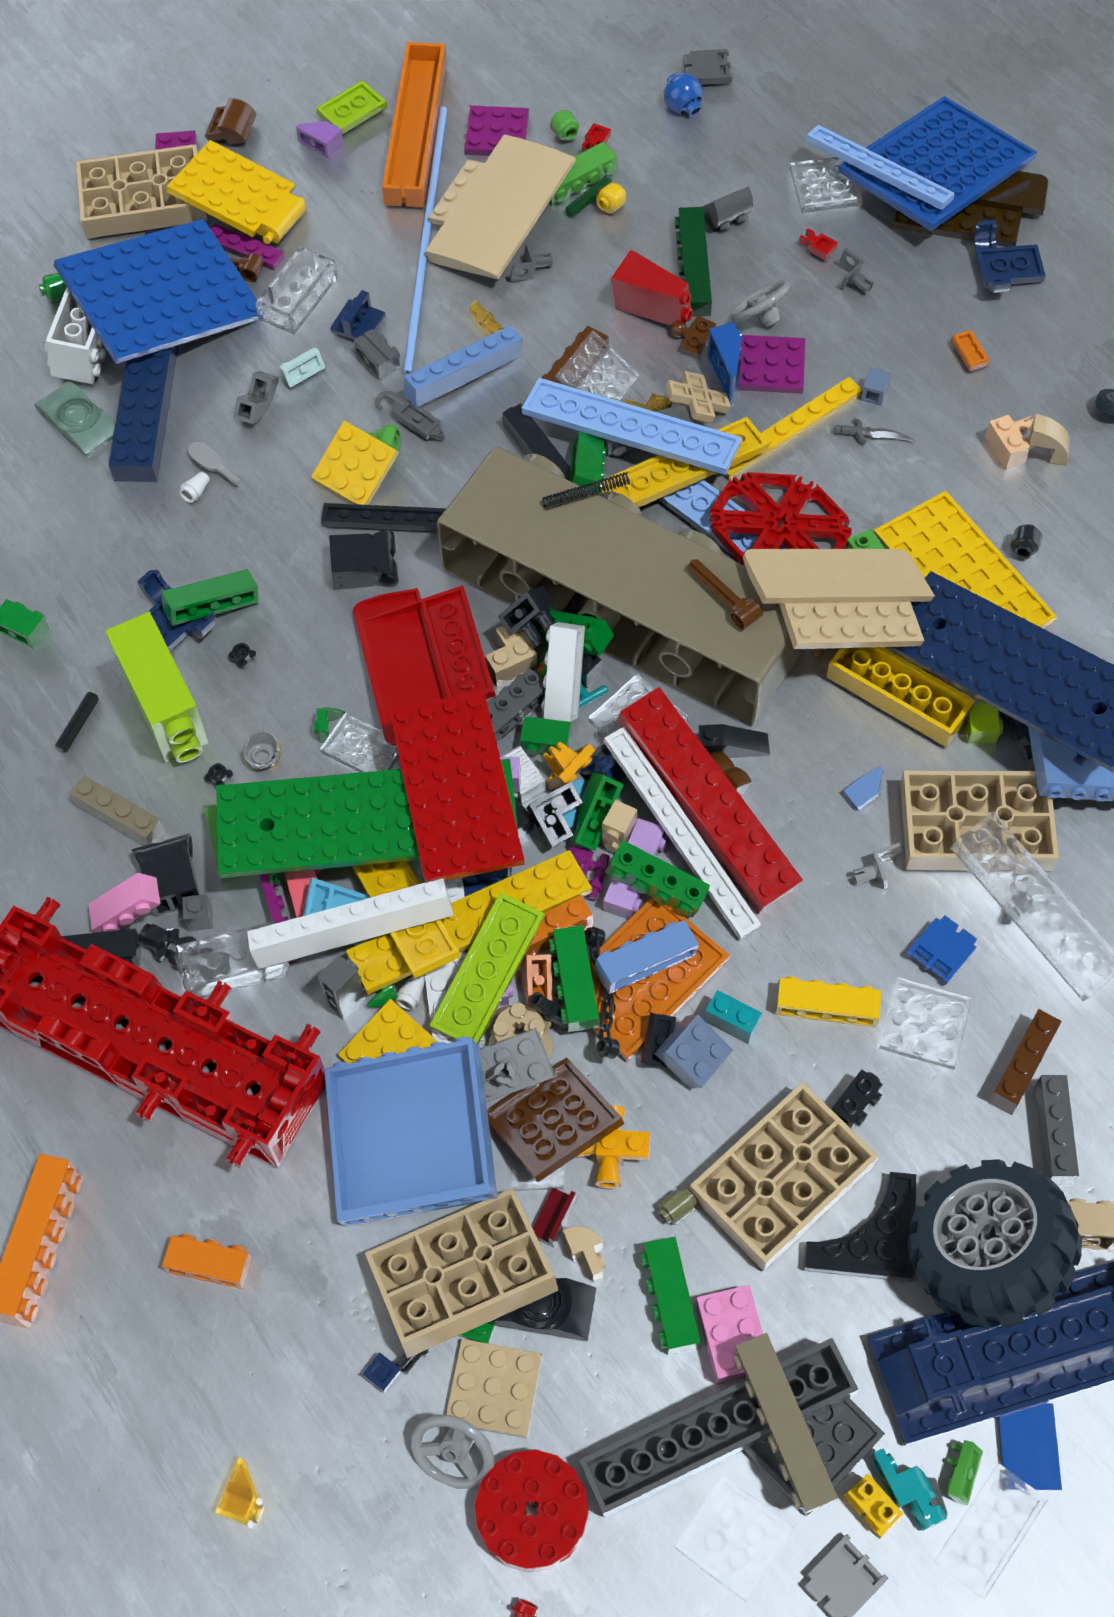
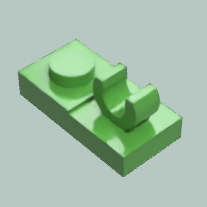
(966, 1468)

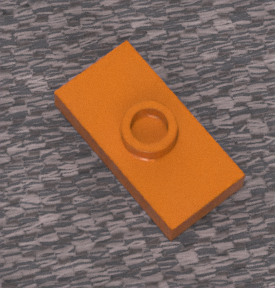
(970, 350)

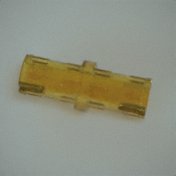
(485, 318)

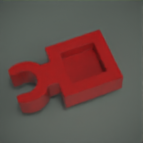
(595, 136)
(819, 245)

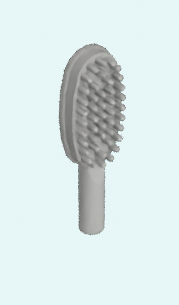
(211, 460)

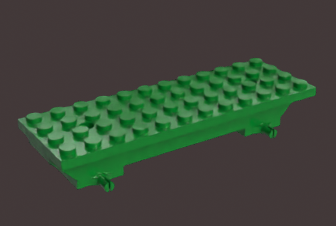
(317, 823)

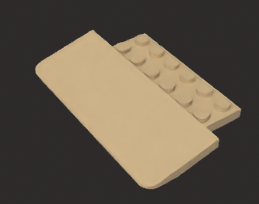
(842, 595)

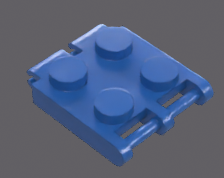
(943, 948)

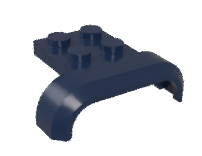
(1005, 265)
(151, 586)

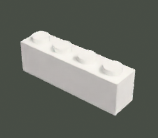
(563, 671)

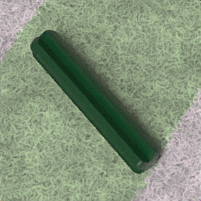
(587, 197)

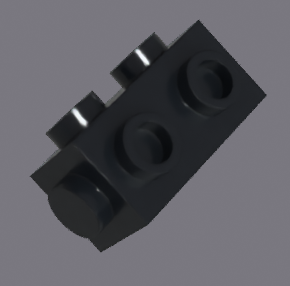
(857, 1098)

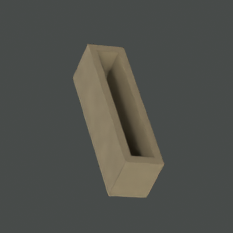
(117, 812)

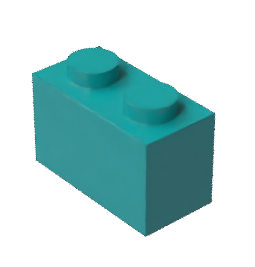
(732, 1017)

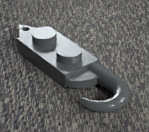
(412, 417)

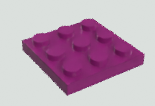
(489, 124)
(772, 364)

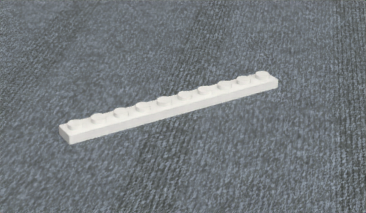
(682, 832)

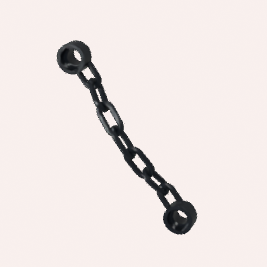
(607, 1046)

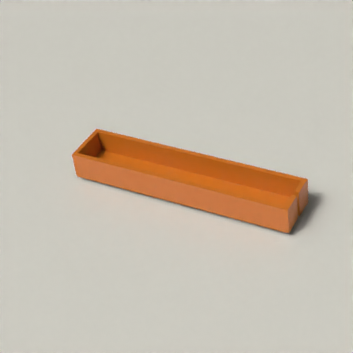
(414, 124)

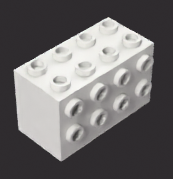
(73, 344)

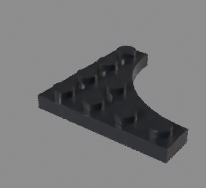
(879, 1245)

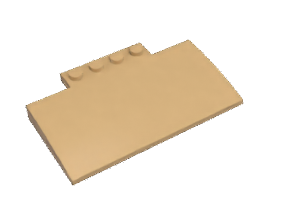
(495, 206)

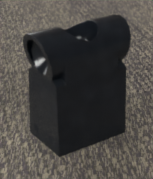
(363, 560)
(173, 868)

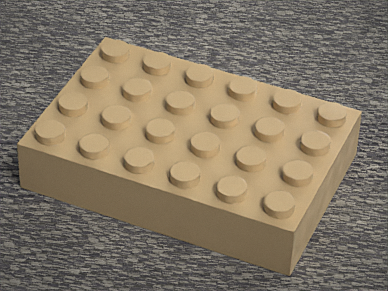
(131, 192)
(947, 804)
(783, 1175)
(461, 1272)

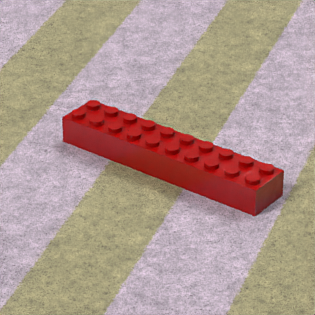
(710, 800)

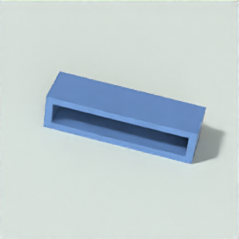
(646, 956)

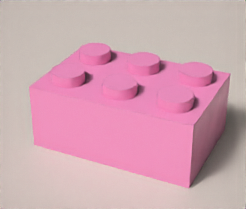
(727, 1321)

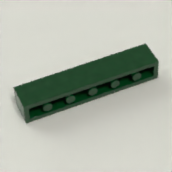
(694, 258)

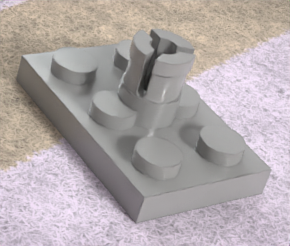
(514, 1064)

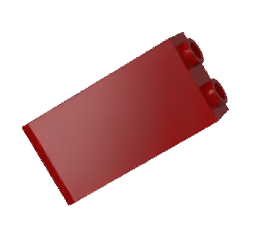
(650, 291)

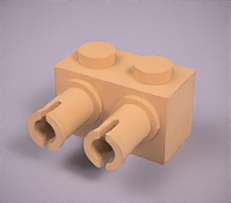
(1007, 441)

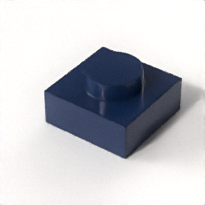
(382, 1372)

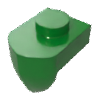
(324, 716)
(383, 997)

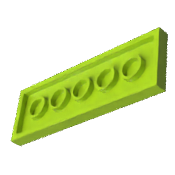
(488, 969)

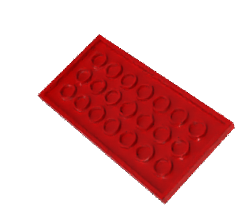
(456, 787)

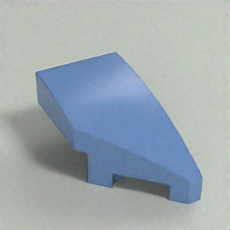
(865, 788)

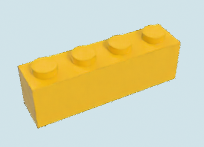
(828, 1002)

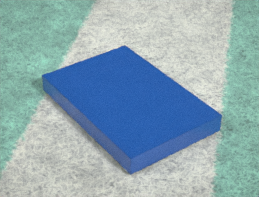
(1031, 1446)

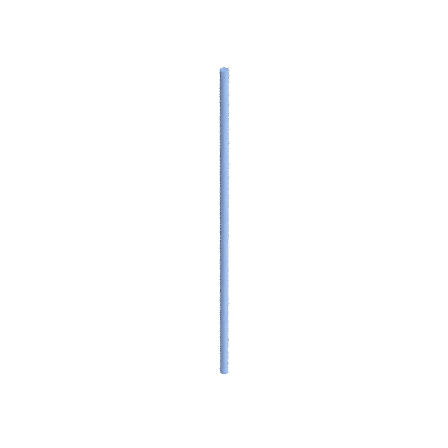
(424, 242)

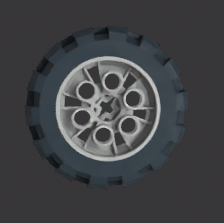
(1020, 1213)

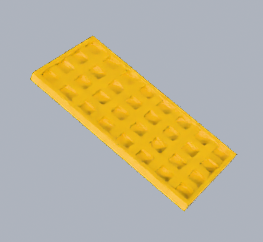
(953, 546)

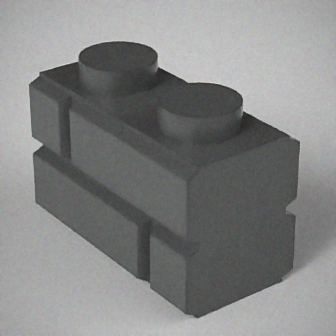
(376, 353)

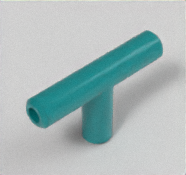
(586, 698)

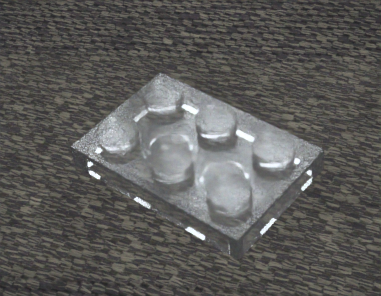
(359, 746)

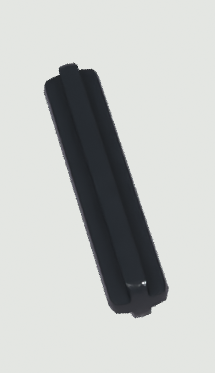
(76, 722)

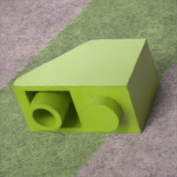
(983, 724)

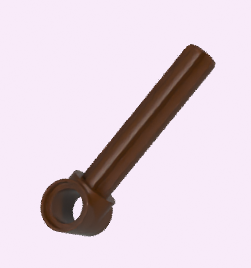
(249, 266)
(743, 611)

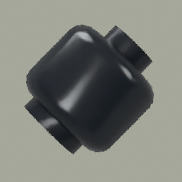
(1026, 541)

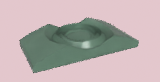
(77, 418)

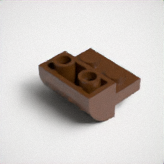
(231, 122)

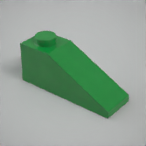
(597, 802)

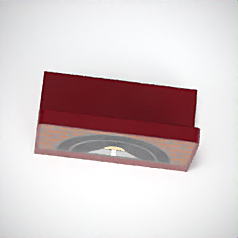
(554, 1216)

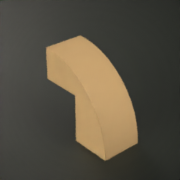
(1052, 435)

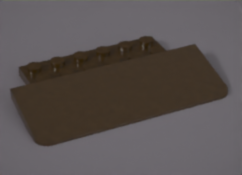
(1004, 203)

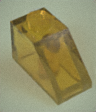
(241, 1498)

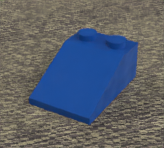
(724, 356)

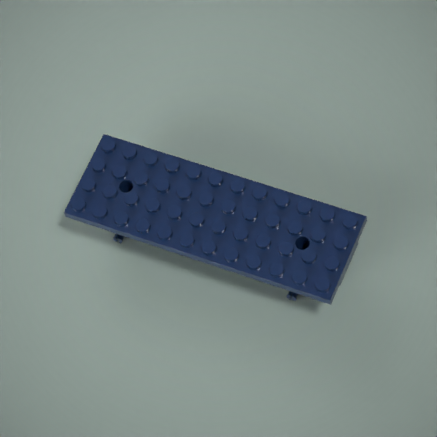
(1017, 669)
(962, 1374)

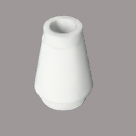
(194, 487)
(410, 993)

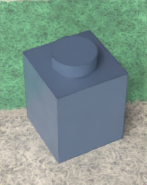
(875, 386)

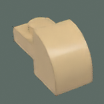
(583, 1244)

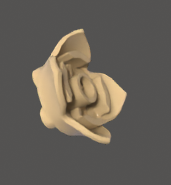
(519, 1016)

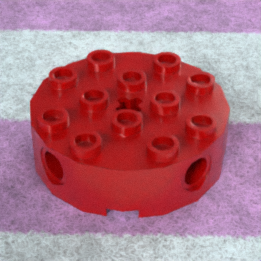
(525, 1540)

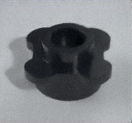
(240, 649)
(218, 769)

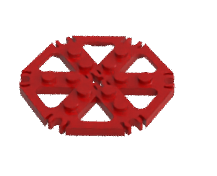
(768, 514)

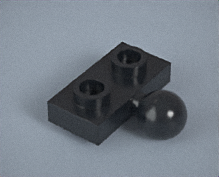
(658, 1030)

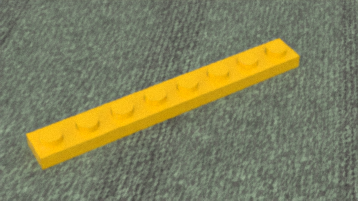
(802, 420)

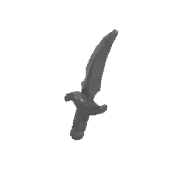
(860, 431)

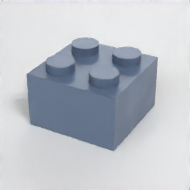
(693, 1051)

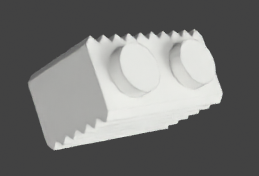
(531, 780)

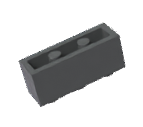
(342, 986)

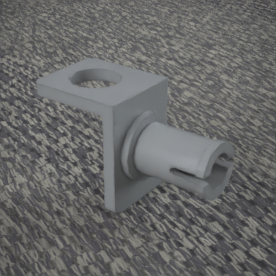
(876, 870)

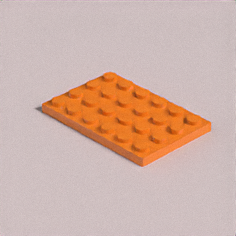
(660, 992)

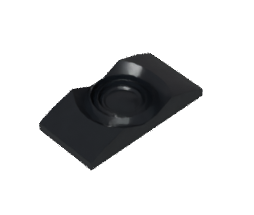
(560, 1314)

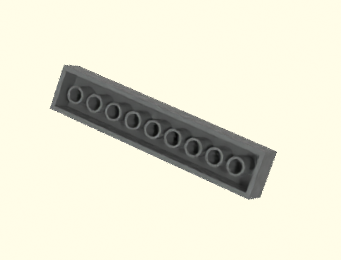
(709, 1431)

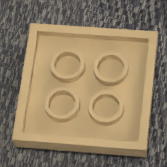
(494, 1387)

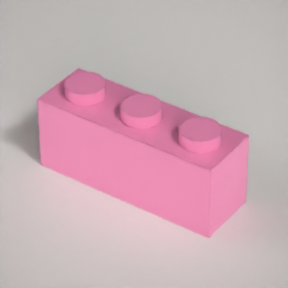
(124, 903)

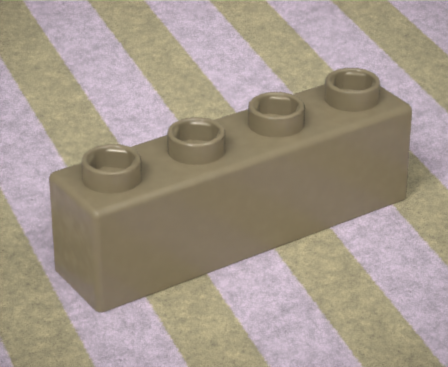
(618, 567)

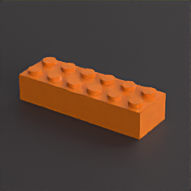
(36, 1238)

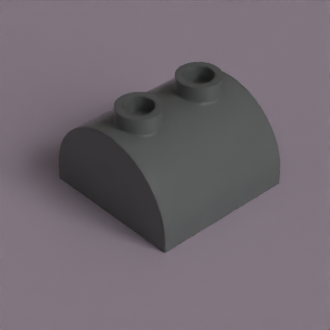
(728, 208)

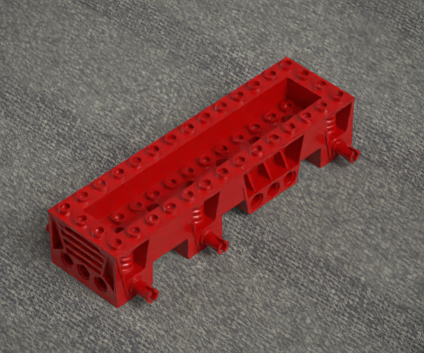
(131, 1056)

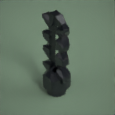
(160, 940)

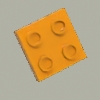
(565, 763)

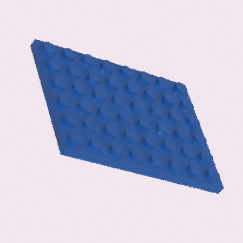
(948, 149)
(158, 290)

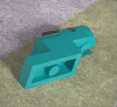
(911, 1489)

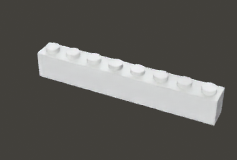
(350, 923)

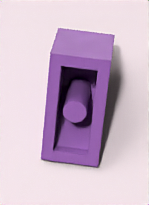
(320, 137)

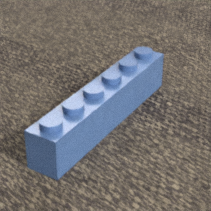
(462, 366)

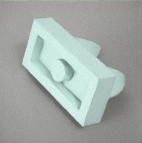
(302, 367)

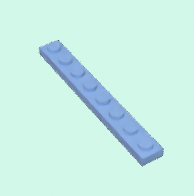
(880, 167)

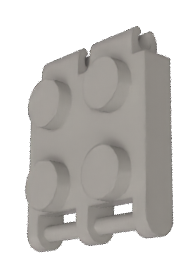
(844, 1580)

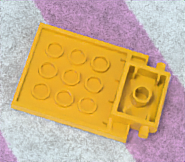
(239, 193)

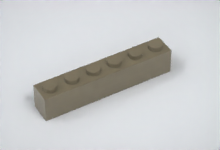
(785, 1422)

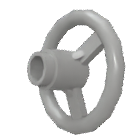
(763, 304)
(453, 1449)

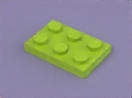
(352, 106)

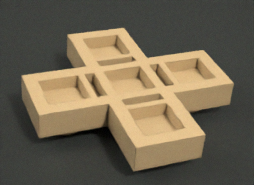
(700, 399)

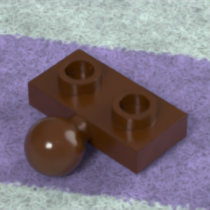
(695, 337)

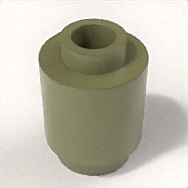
(677, 1205)

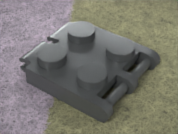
(708, 66)

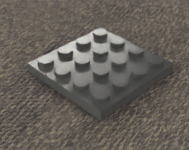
(841, 1437)

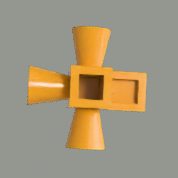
(615, 1149)

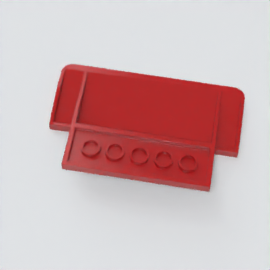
(420, 649)

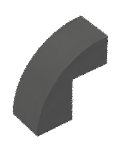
(261, 392)

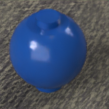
(683, 93)

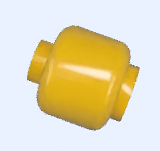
(611, 198)

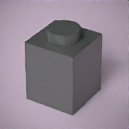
(197, 912)

